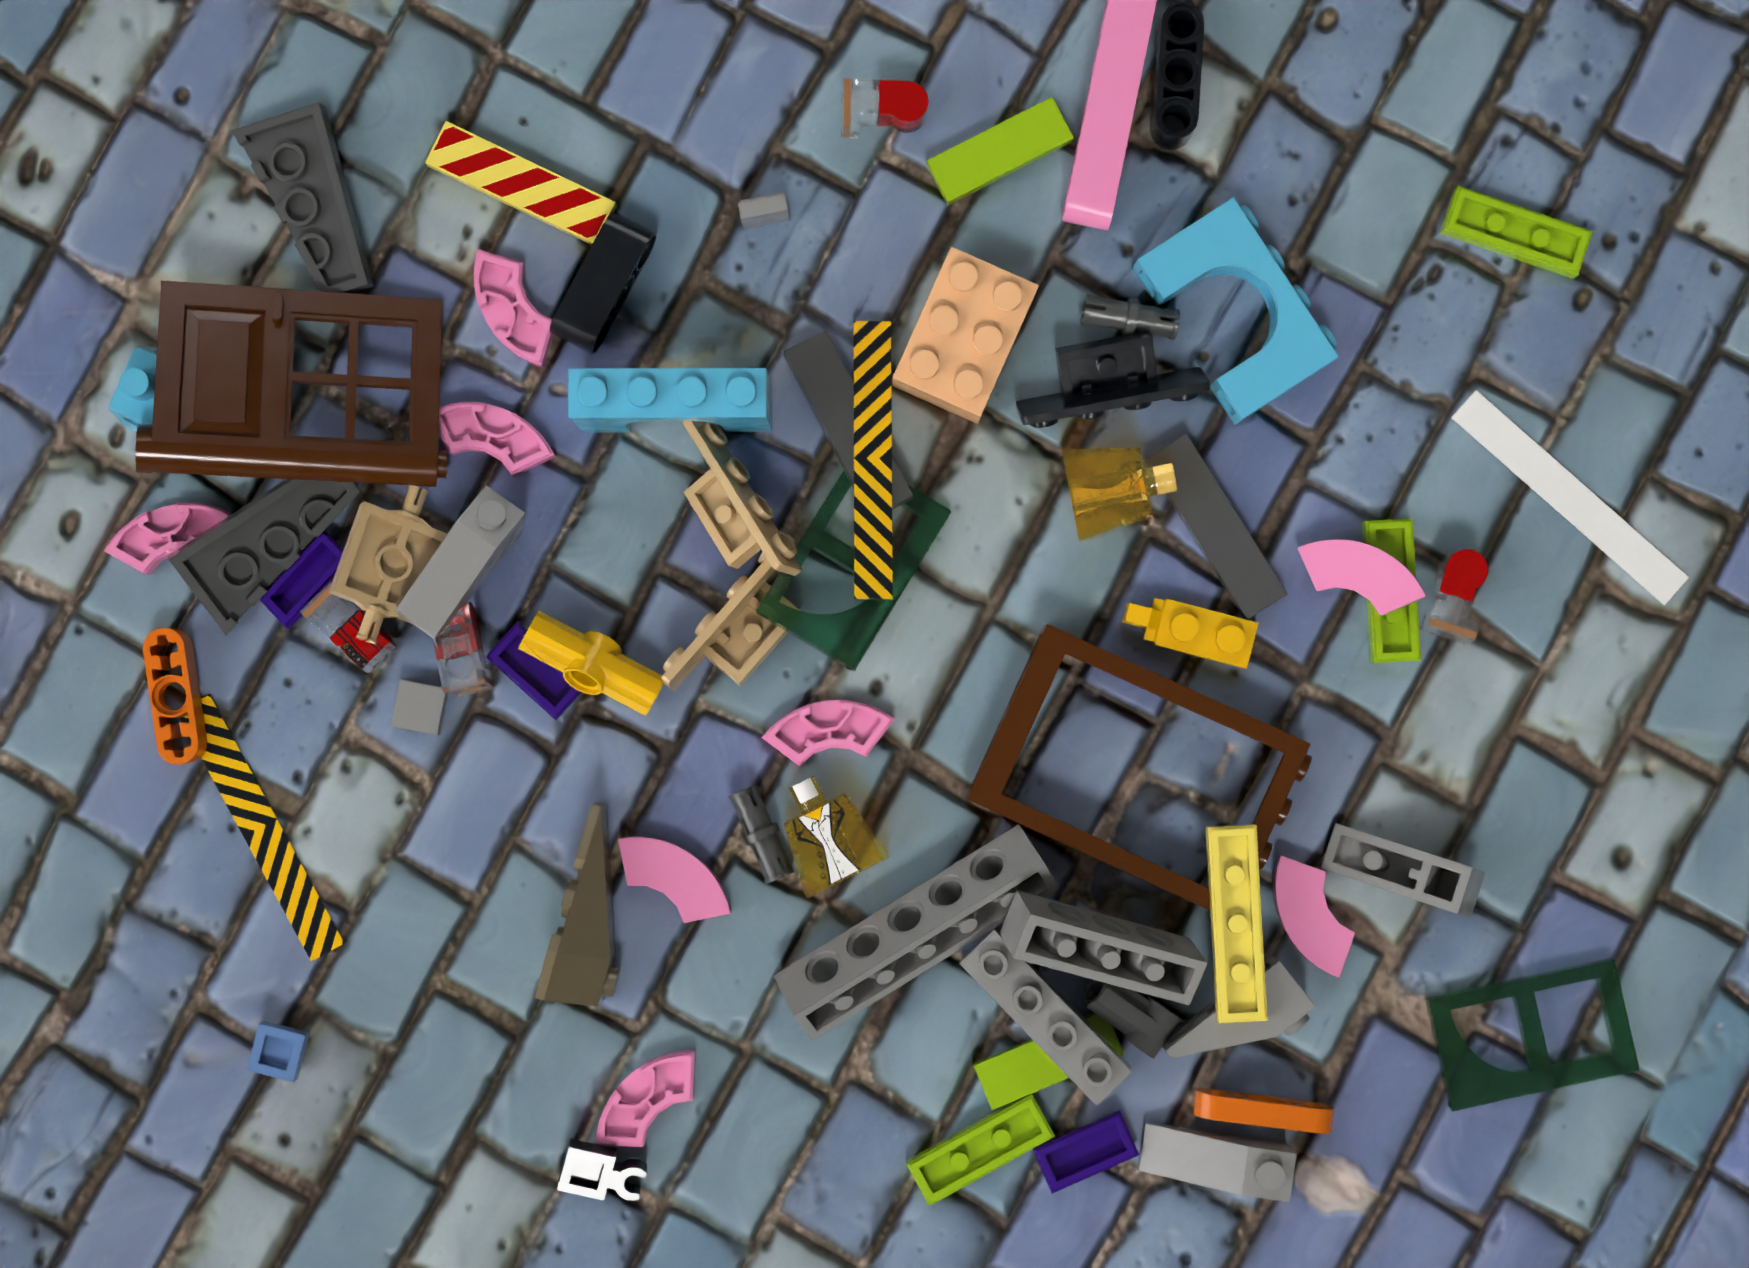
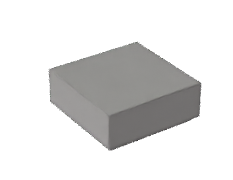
(763, 210)
(419, 707)

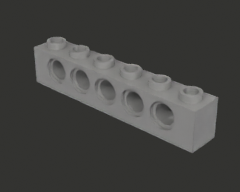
(912, 933)

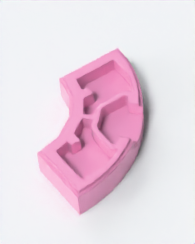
(507, 307)
(495, 432)
(160, 532)
(1363, 570)
(827, 726)
(676, 874)
(1306, 917)
(644, 1095)

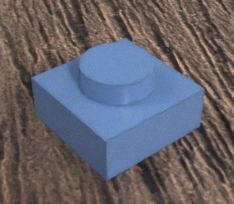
(278, 1051)

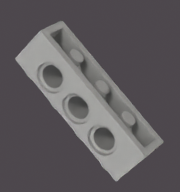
(1102, 948)
(1047, 1018)

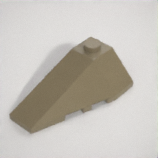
(584, 950)

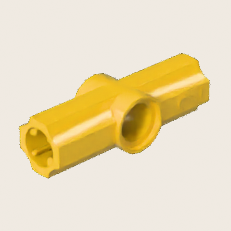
(592, 663)

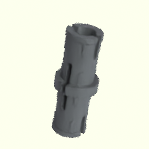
(1130, 316)
(761, 834)

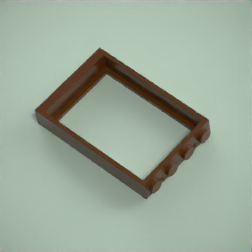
(1024, 707)

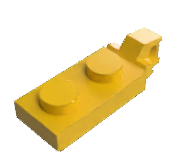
(1195, 631)

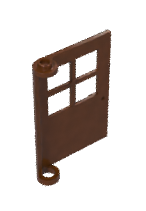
(230, 379)

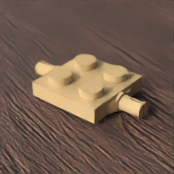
(384, 559)

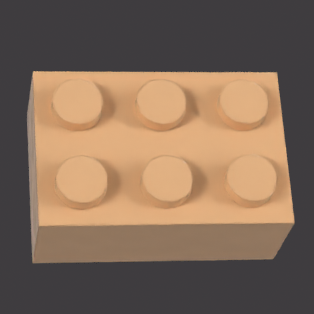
(964, 335)

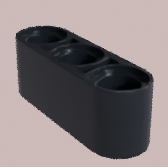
(1180, 54)
(603, 282)

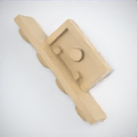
(731, 510)
(735, 636)

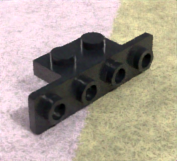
(1108, 377)

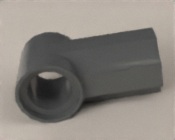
(1138, 1017)

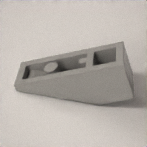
(462, 562)
(1403, 870)
(1285, 1013)
(1219, 1160)

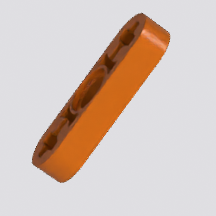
(157, 684)
(1263, 1111)

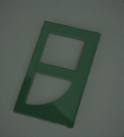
(850, 633)
(1476, 1083)

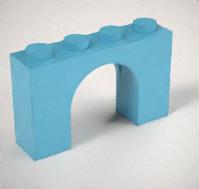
(1229, 245)
(616, 397)

